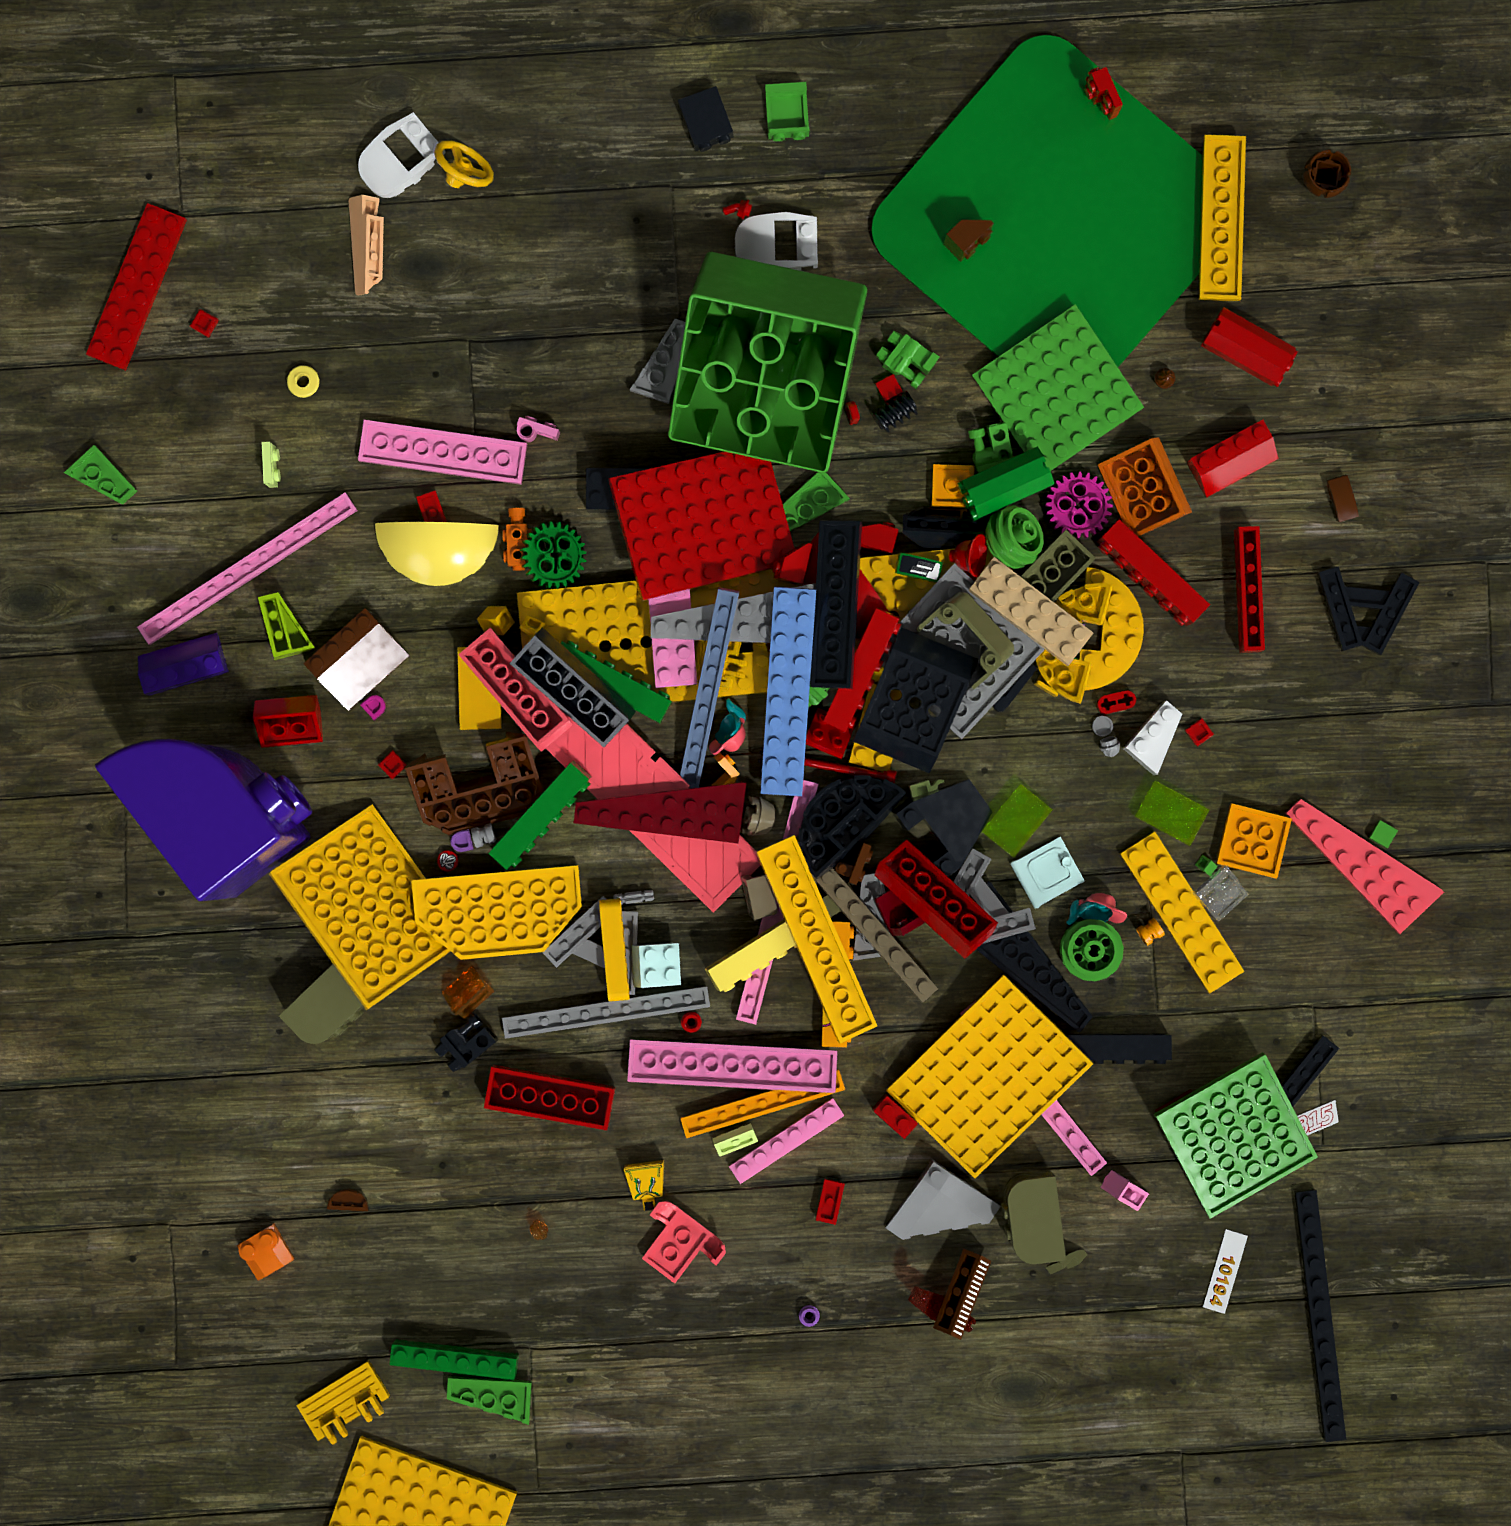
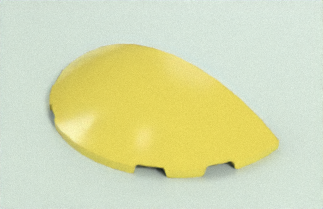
(436, 550)

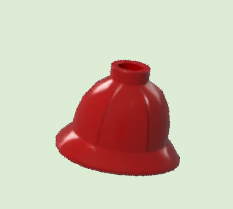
(970, 555)

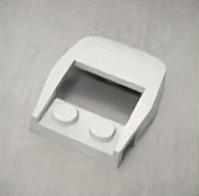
(382, 169)
(757, 239)

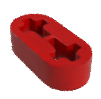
(1115, 697)

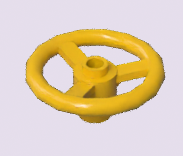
(461, 168)

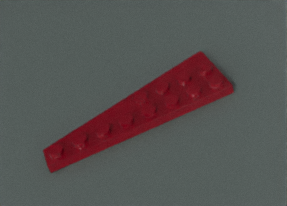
(691, 813)

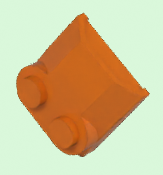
(265, 1252)

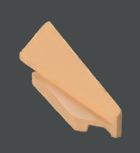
(366, 242)

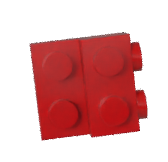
(1102, 89)

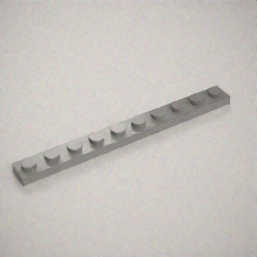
(606, 1012)

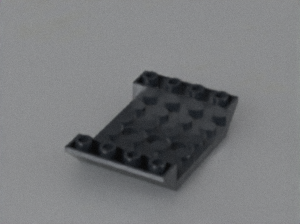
(923, 671)

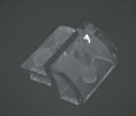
(1220, 893)

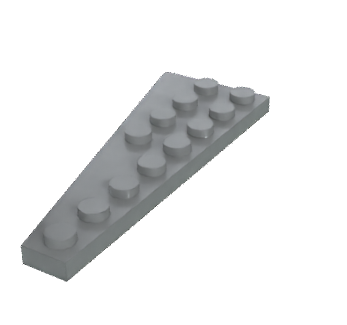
(750, 623)

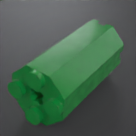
(1005, 483)

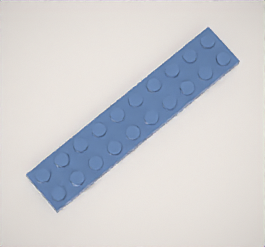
(788, 691)

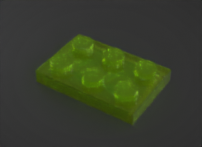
(1171, 813)
(1016, 820)

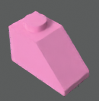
(1124, 1190)

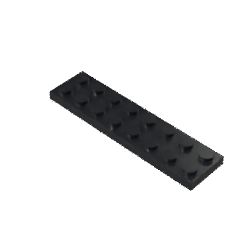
(836, 604)

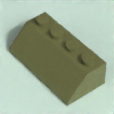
(1058, 566)

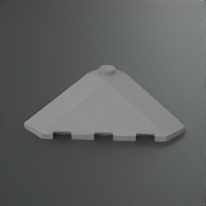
(940, 1203)

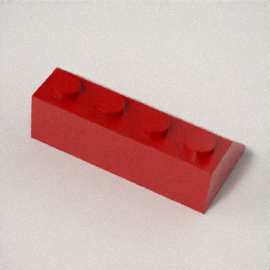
(1233, 458)

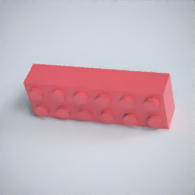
(519, 697)

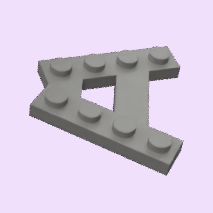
(973, 885)
(576, 941)

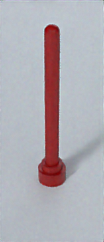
(889, 775)

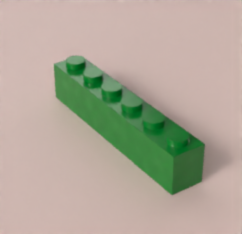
(636, 694)
(540, 814)
(454, 1359)

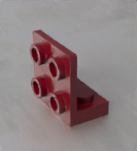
(897, 914)

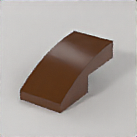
(1343, 498)

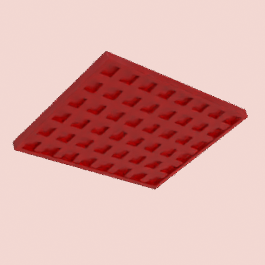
(700, 522)

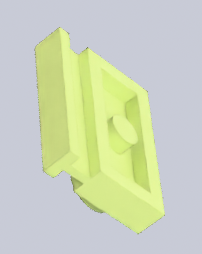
(270, 456)

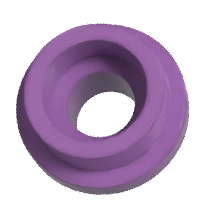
(809, 1322)

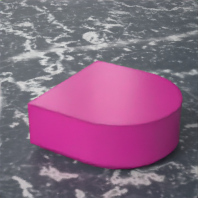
(374, 706)

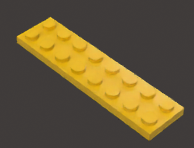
(1222, 217)
(1181, 912)

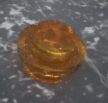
(539, 1230)

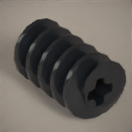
(895, 412)

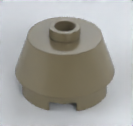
(757, 816)

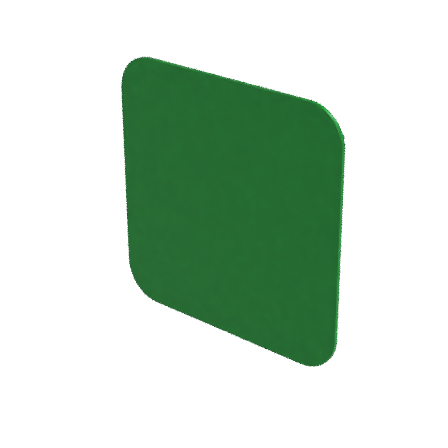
(1075, 201)

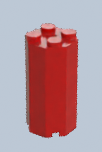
(1249, 347)

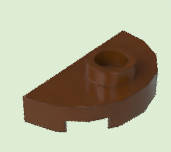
(348, 1200)

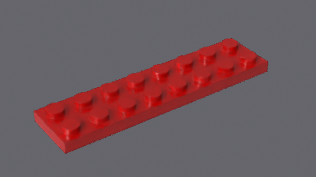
(136, 286)

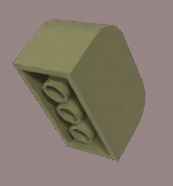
(323, 1009)
(1034, 1218)

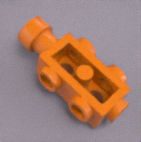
(515, 544)

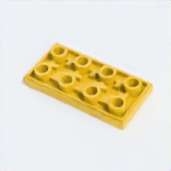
(476, 704)

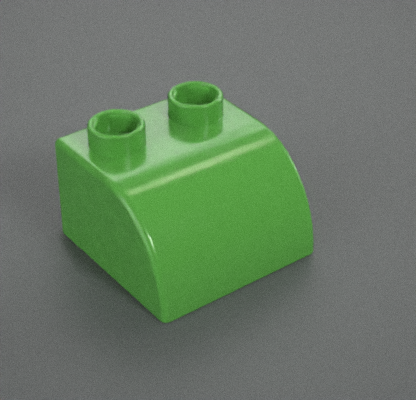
(747, 374)

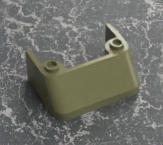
(998, 644)

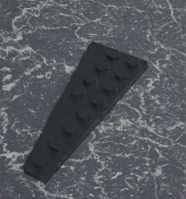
(1030, 967)

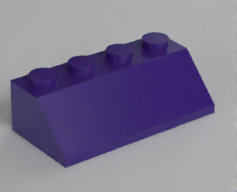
(181, 664)

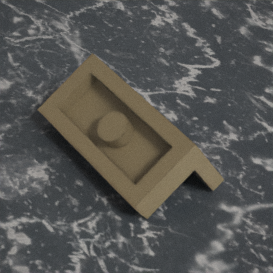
(759, 896)

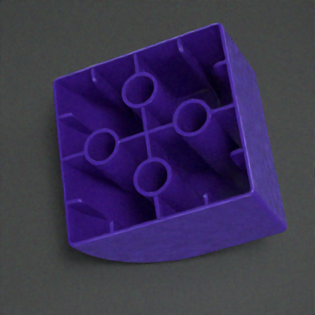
(208, 812)

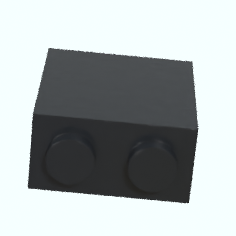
(706, 119)

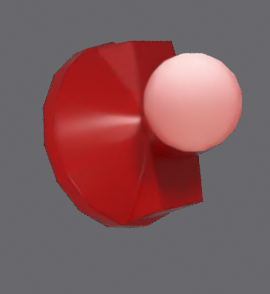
(743, 209)

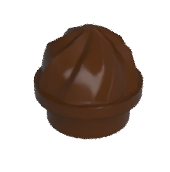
(1164, 378)

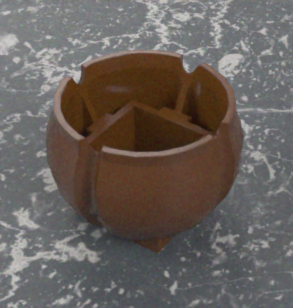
(1327, 161)

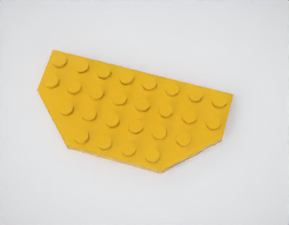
(498, 910)

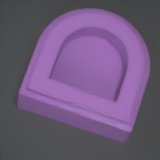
(462, 841)

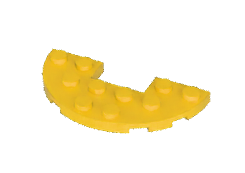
(1085, 605)
(1120, 633)

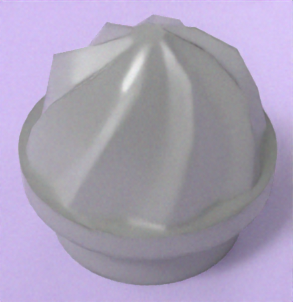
(1110, 746)

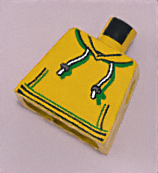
(645, 1181)

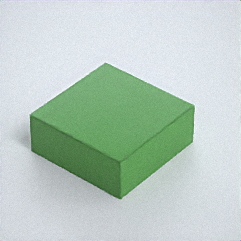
(1382, 834)

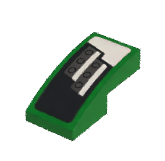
(918, 567)

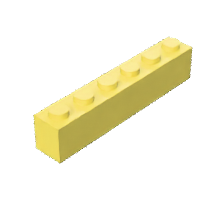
(751, 956)

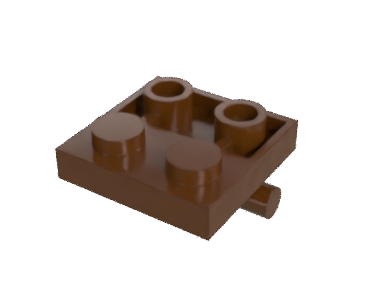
(855, 871)

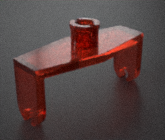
(930, 1304)

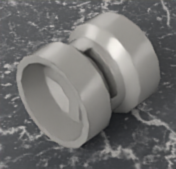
(483, 835)

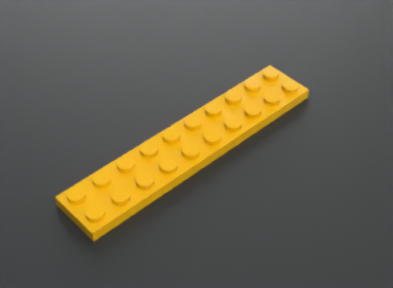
(816, 939)

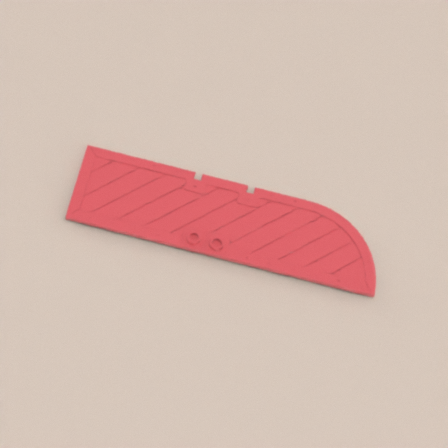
(626, 769)

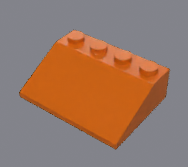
(1144, 487)

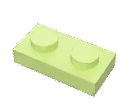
(735, 1139)

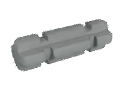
(635, 897)

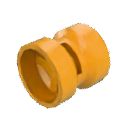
(1150, 931)

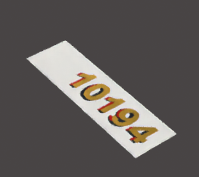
(1225, 1271)

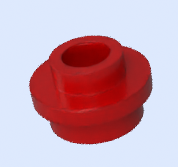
(686, 1026)

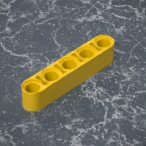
(614, 949)

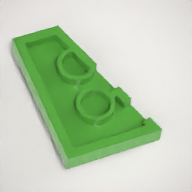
(100, 474)

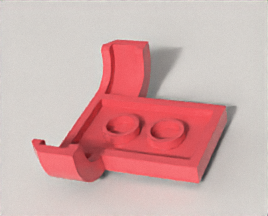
(680, 1242)

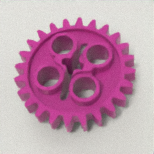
(1092, 492)

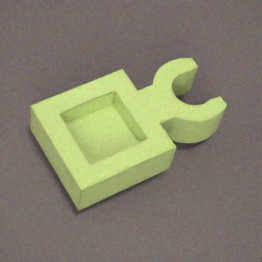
(923, 787)

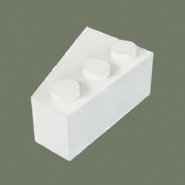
(1154, 737)

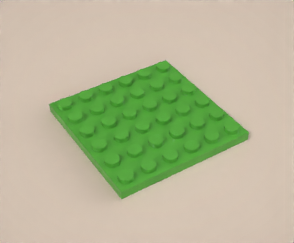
(1058, 389)
(1236, 1135)

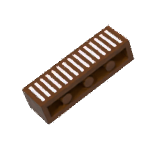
(962, 1294)

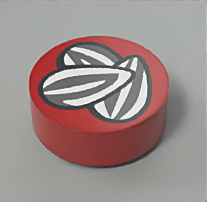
(447, 861)

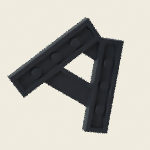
(1342, 599)

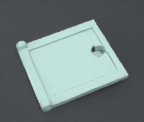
(1044, 875)

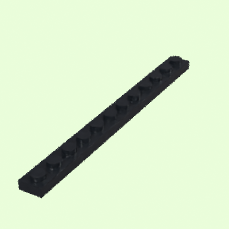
(1320, 1315)

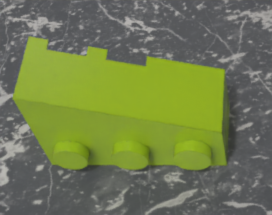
(283, 630)

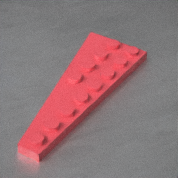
(1383, 881)

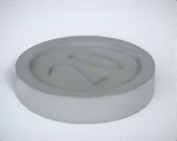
(1102, 726)

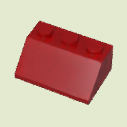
(288, 721)

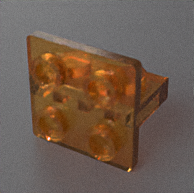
(467, 992)

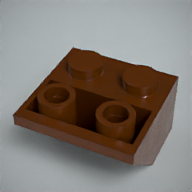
(966, 237)

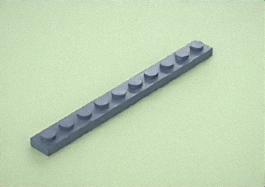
(709, 686)

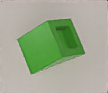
(1206, 865)

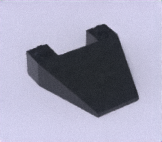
(953, 815)

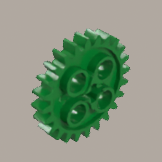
(535, 556)

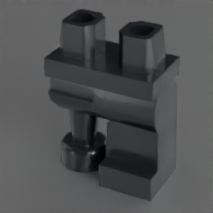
(462, 1047)

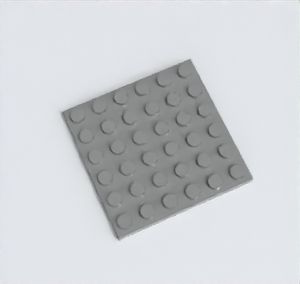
(962, 638)

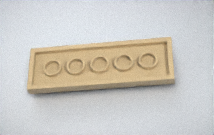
(1030, 611)

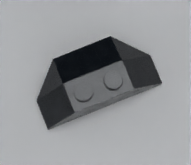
(941, 526)

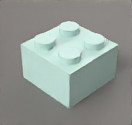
(656, 965)

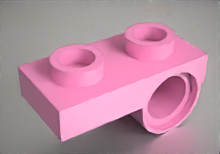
(547, 430)

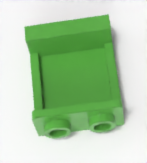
(787, 111)

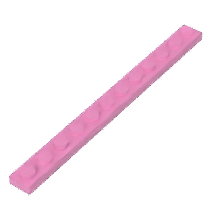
(247, 568)
(756, 984)

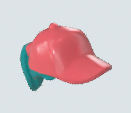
(731, 731)
(1098, 907)

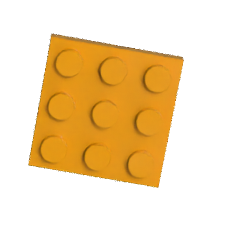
(1253, 841)

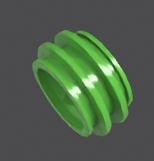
(1014, 536)
(1080, 968)

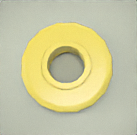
(295, 374)

